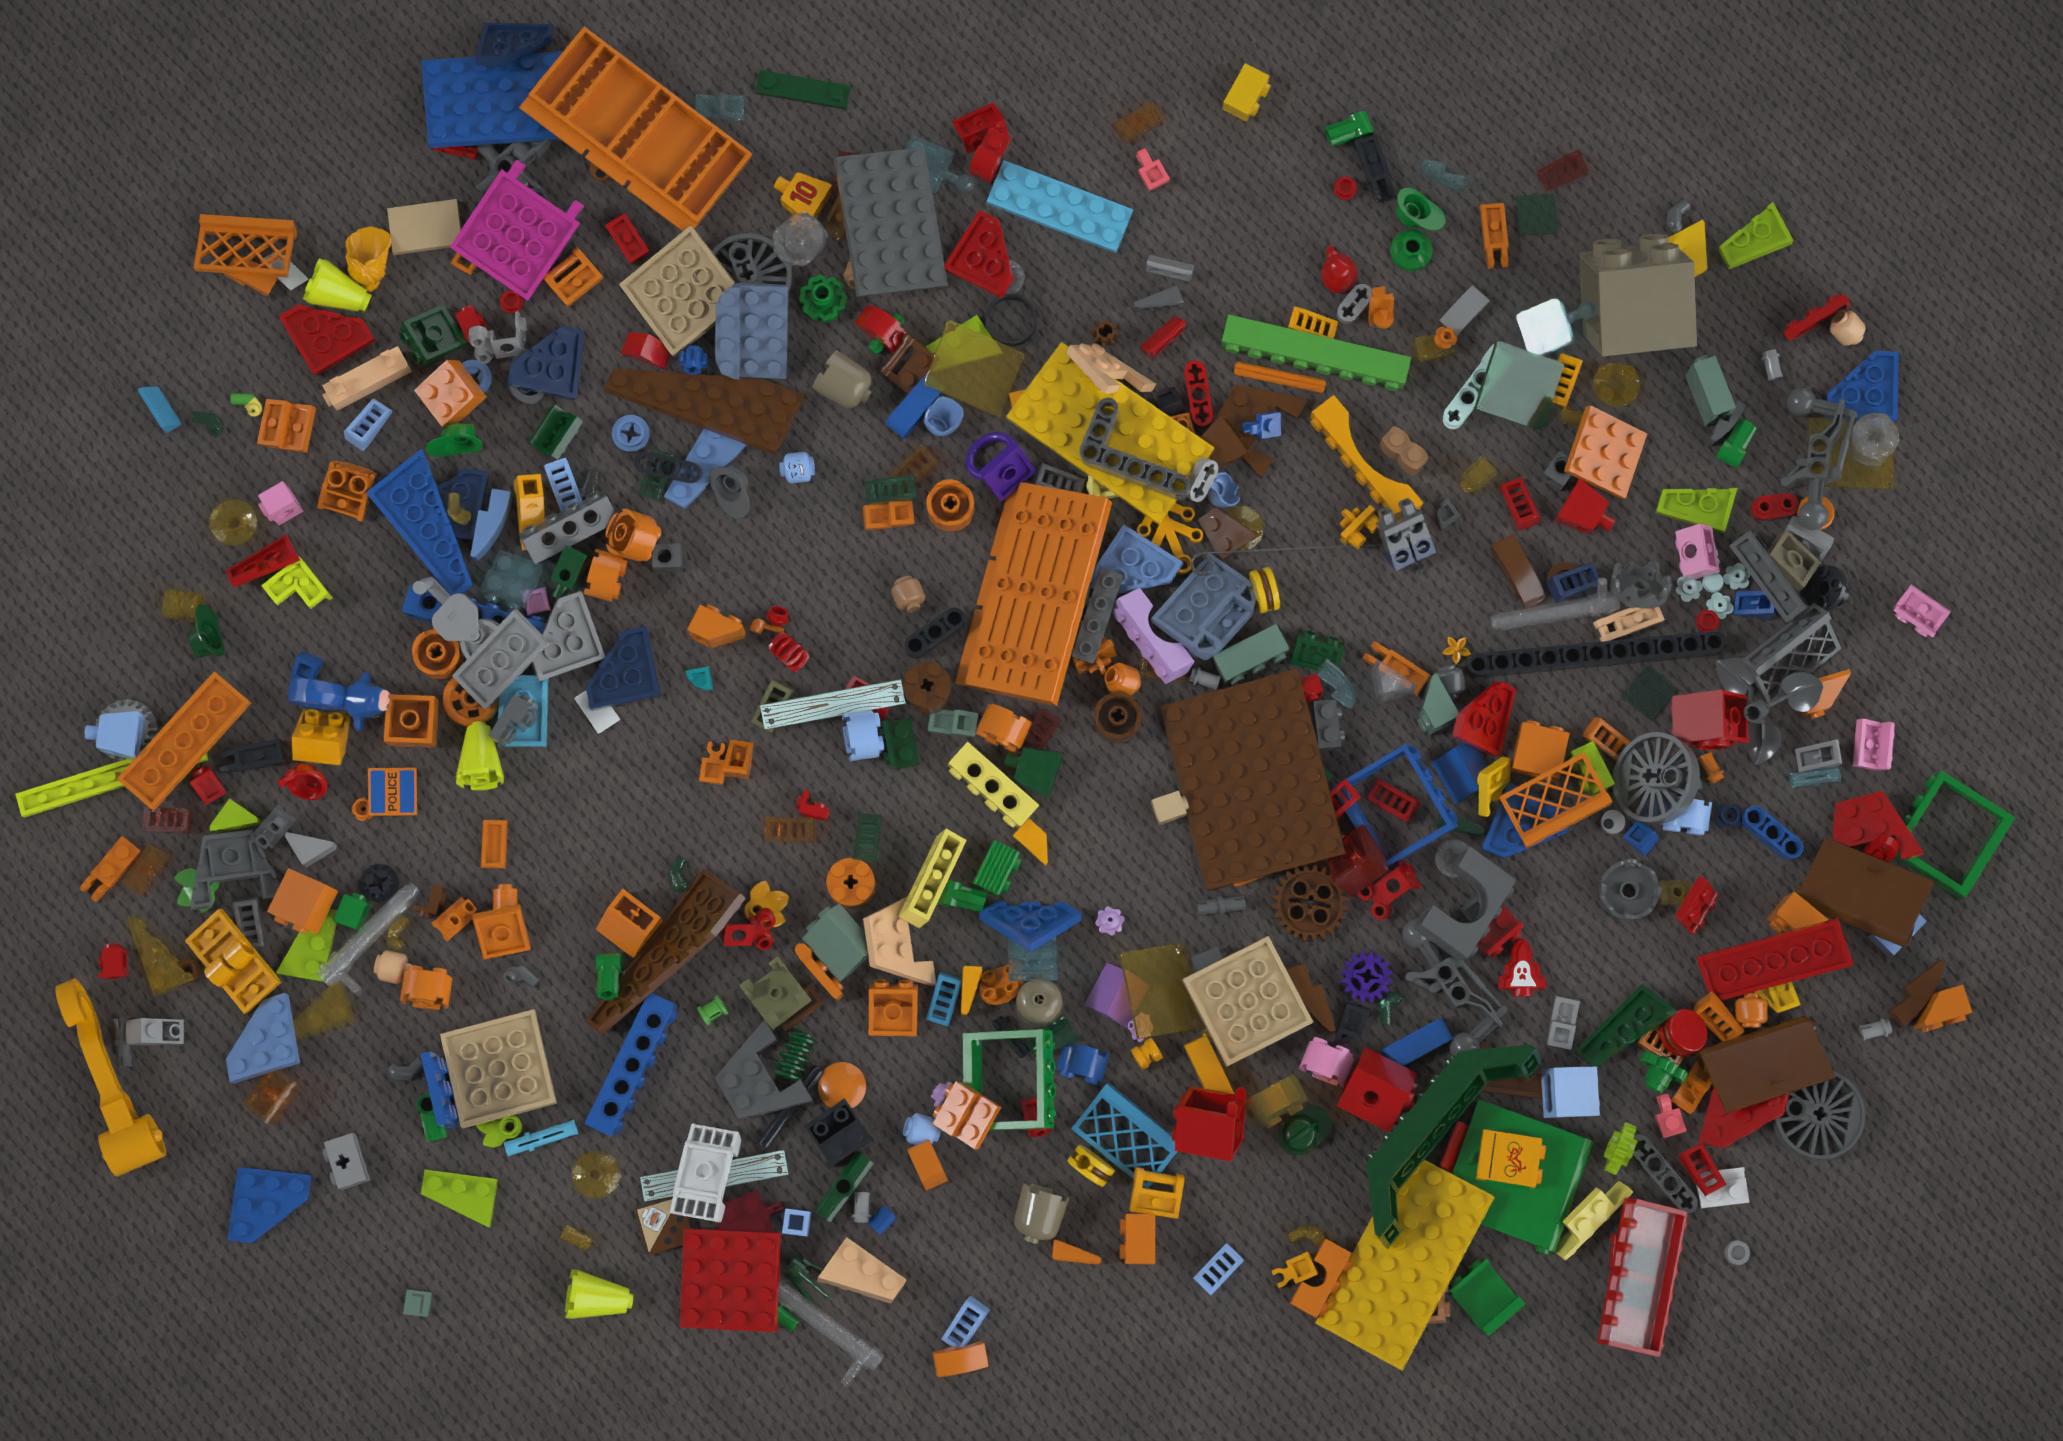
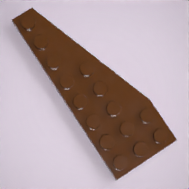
(739, 409)
(681, 935)

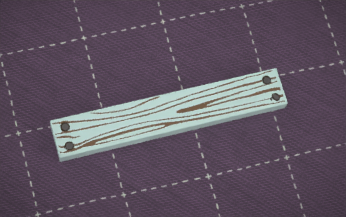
(832, 704)
(741, 1171)

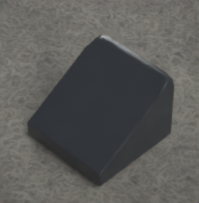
(1169, 402)

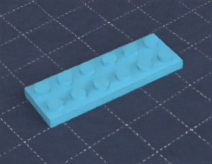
(1059, 206)

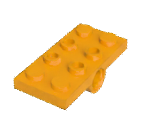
(232, 961)

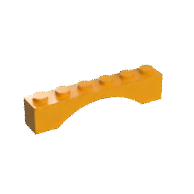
(1334, 423)

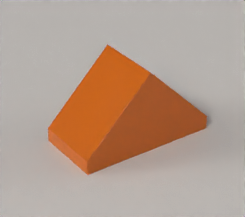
(738, 759)
(927, 1165)

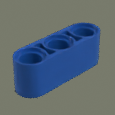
(912, 409)
(1782, 834)
(1418, 1043)

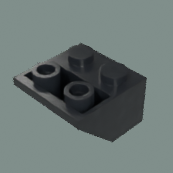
(838, 1132)

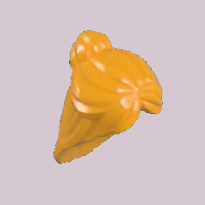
(368, 256)

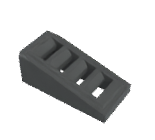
(1163, 300)

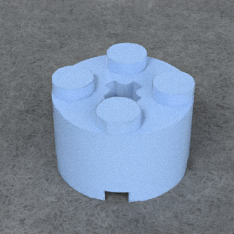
(862, 735)
(1694, 819)

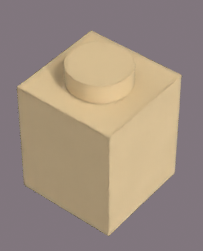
(1169, 807)

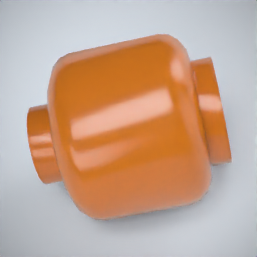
(1122, 678)
(1751, 1011)

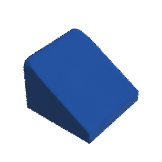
(306, 666)
(1641, 837)
(882, 1220)

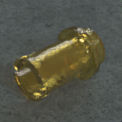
(1570, 416)
(577, 1238)

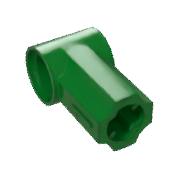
(1353, 128)
(1734, 447)
(956, 895)
(608, 973)
(431, 1130)

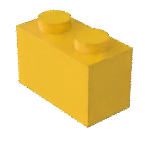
(1246, 92)

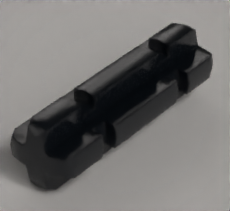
(1020, 1049)

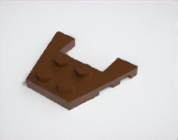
(1244, 405)

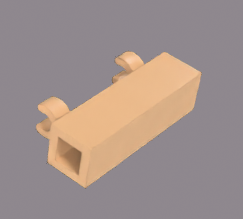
(366, 378)

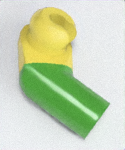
(249, 401)

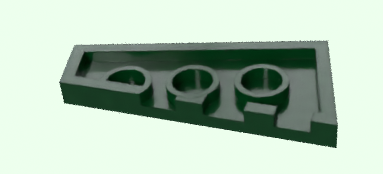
(1629, 1022)

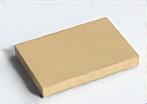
(424, 226)

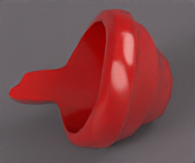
(1338, 271)
(304, 782)

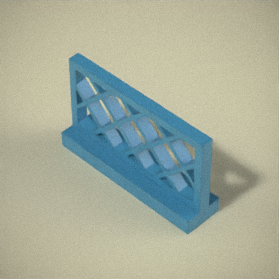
(1139, 1118)

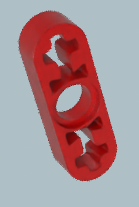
(1189, 378)

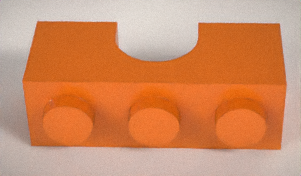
(1334, 1261)

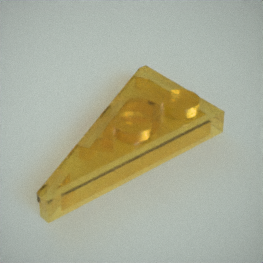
(159, 965)
(326, 1013)

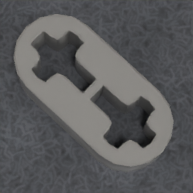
(1350, 300)
(1202, 479)

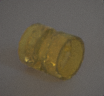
(178, 604)

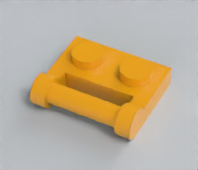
(1156, 1201)

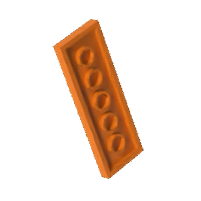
(184, 741)

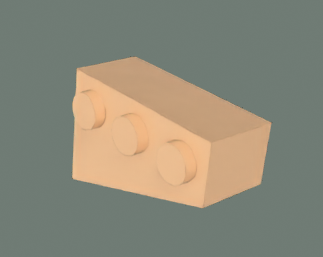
(862, 1273)

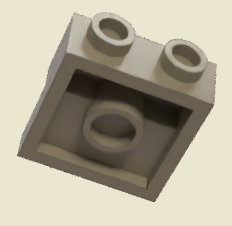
(1793, 560)

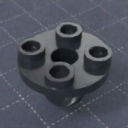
(1827, 588)

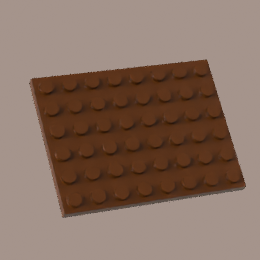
(1252, 780)

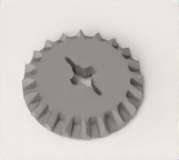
(127, 705)

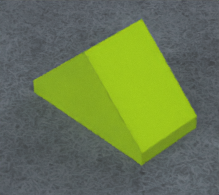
(233, 818)

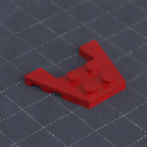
(1871, 816)

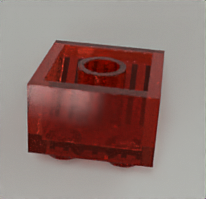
(1360, 864)

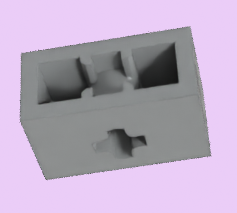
(356, 1169)

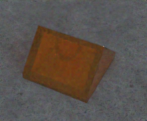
(272, 1096)

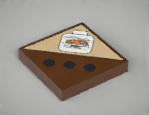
(660, 1227)

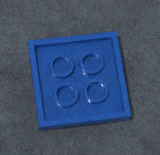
(440, 1090)

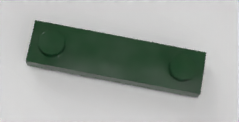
(803, 89)

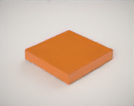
(501, 932)

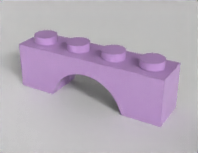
(1166, 658)

